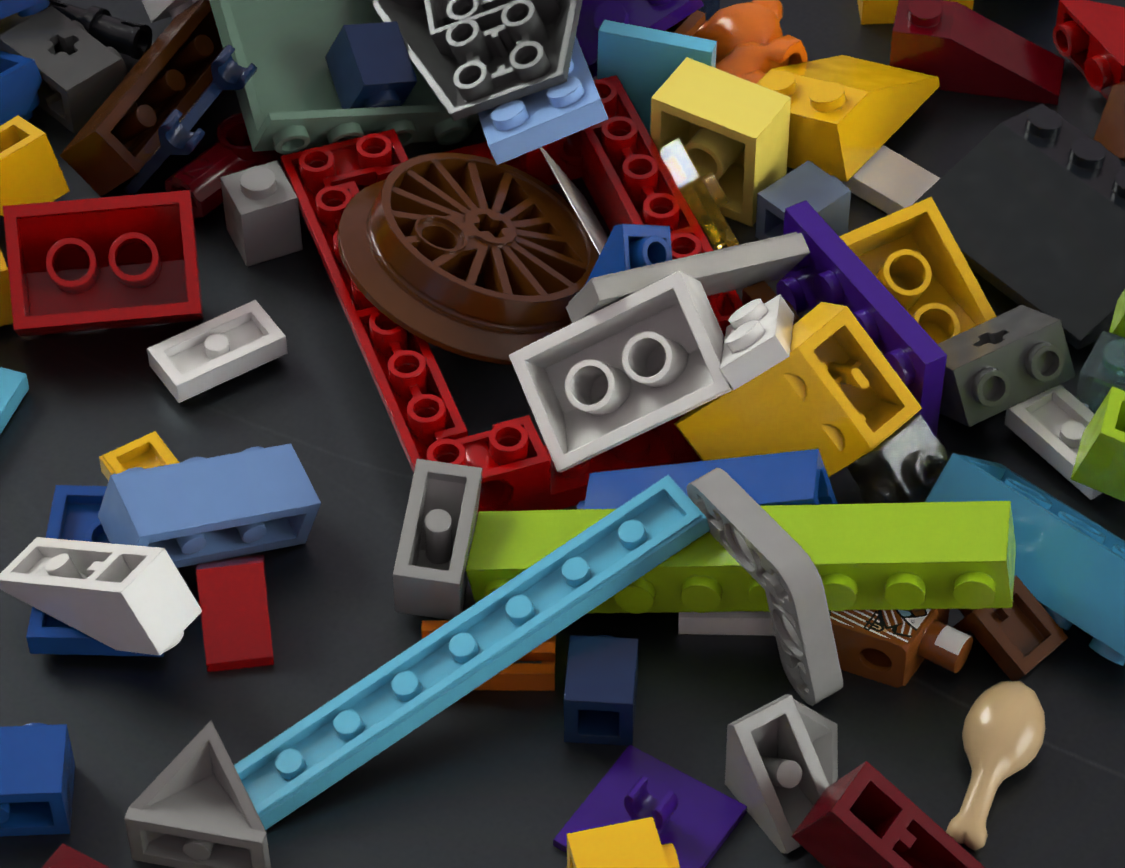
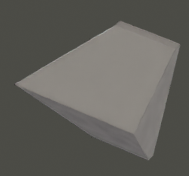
(781, 765)
(198, 813)

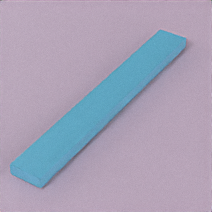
(469, 650)

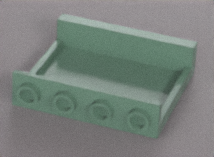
(292, 94)

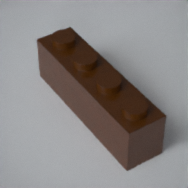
(166, 78)

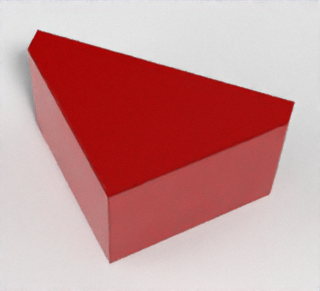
(235, 613)

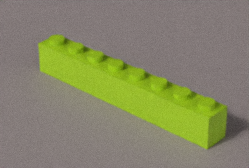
(864, 553)

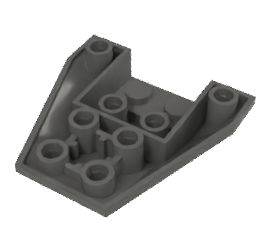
(486, 49)

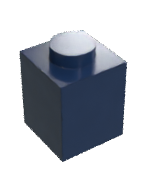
(370, 66)
(601, 690)

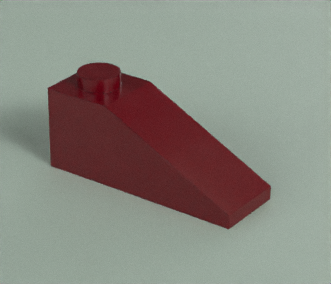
(972, 53)
(874, 825)

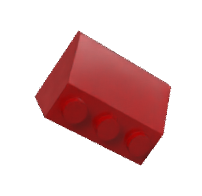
(102, 263)

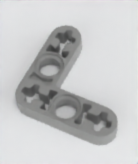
(787, 575)

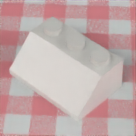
(623, 369)

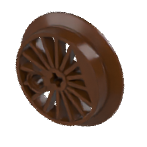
(462, 270)

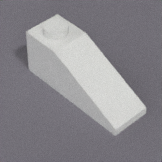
(106, 590)

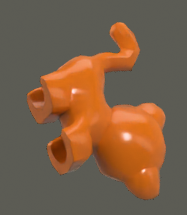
(752, 39)

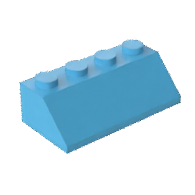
(1060, 553)

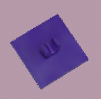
(683, 808)

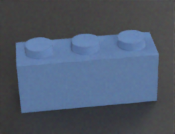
(213, 505)

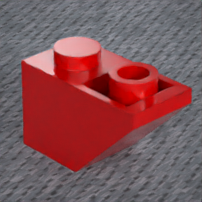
(1093, 41)

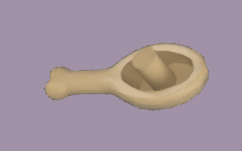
(999, 740)

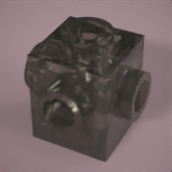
(901, 466)

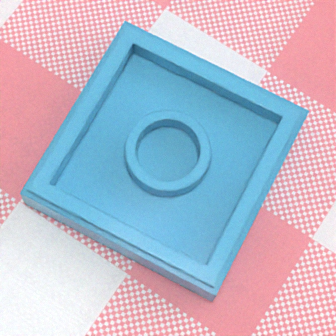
(646, 59)

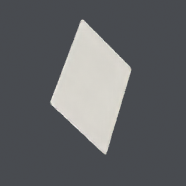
(580, 205)

